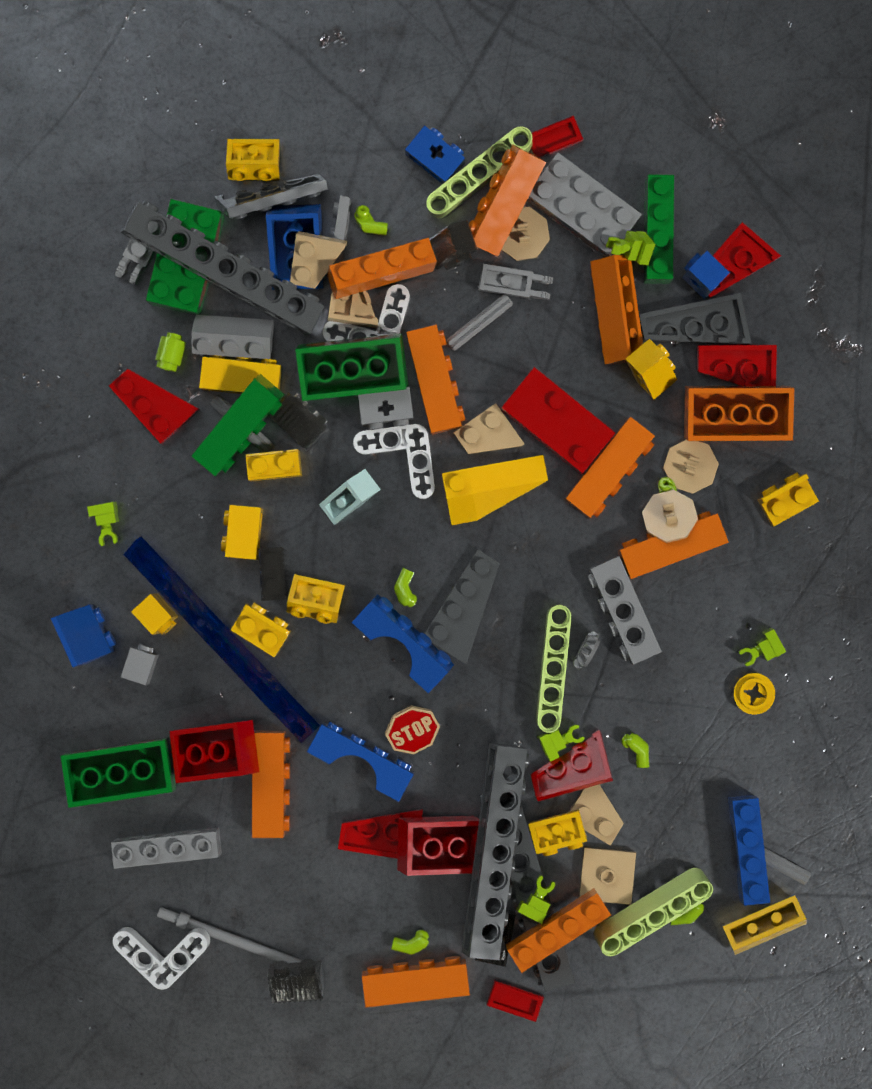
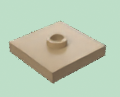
(609, 873)

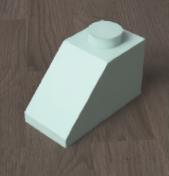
(349, 496)

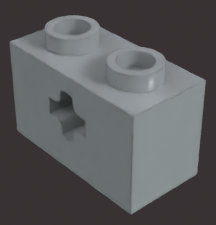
(371, 403)

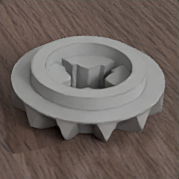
(587, 650)

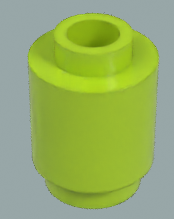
(170, 352)

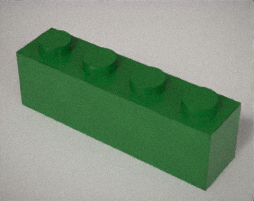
(659, 227)
(238, 424)

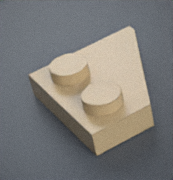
(313, 257)
(353, 310)
(488, 433)
(598, 814)

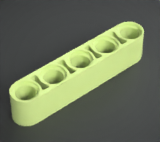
(466, 177)
(556, 681)
(653, 912)

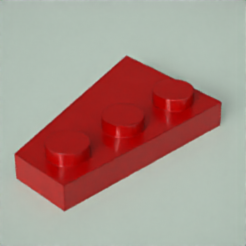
(742, 256)
(739, 363)
(154, 406)

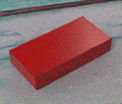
(555, 137)
(515, 1000)

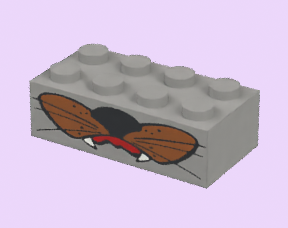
(582, 205)

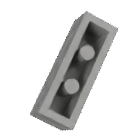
(232, 336)

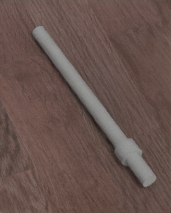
(184, 921)

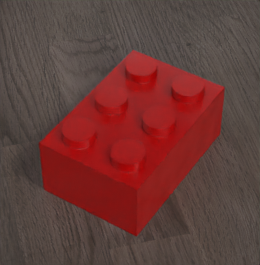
(214, 751)
(436, 845)

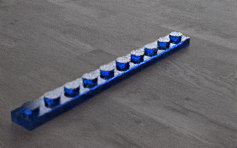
(221, 639)

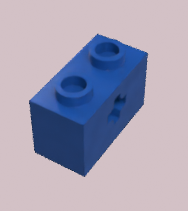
(421, 153)
(704, 273)

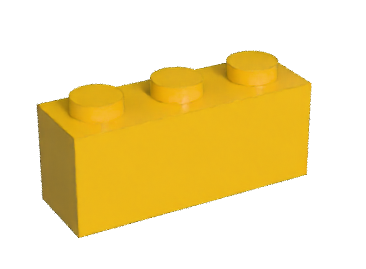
(235, 375)
(765, 925)

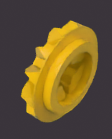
(763, 686)

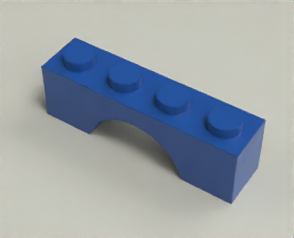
(382, 620)
(391, 775)
(749, 842)

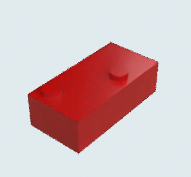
(557, 421)

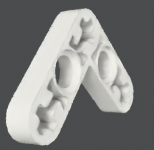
(381, 328)
(404, 443)
(158, 962)

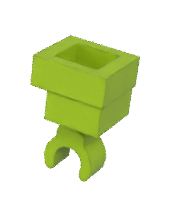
(635, 246)
(105, 515)
(768, 647)
(554, 742)
(536, 906)

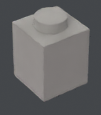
(140, 664)

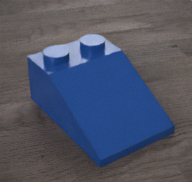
(282, 226)
(84, 634)

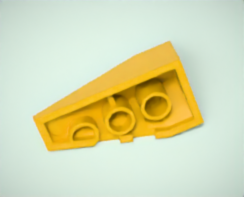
(485, 488)

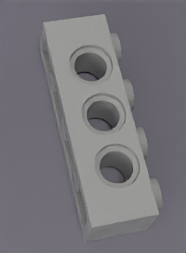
(647, 644)
(166, 848)

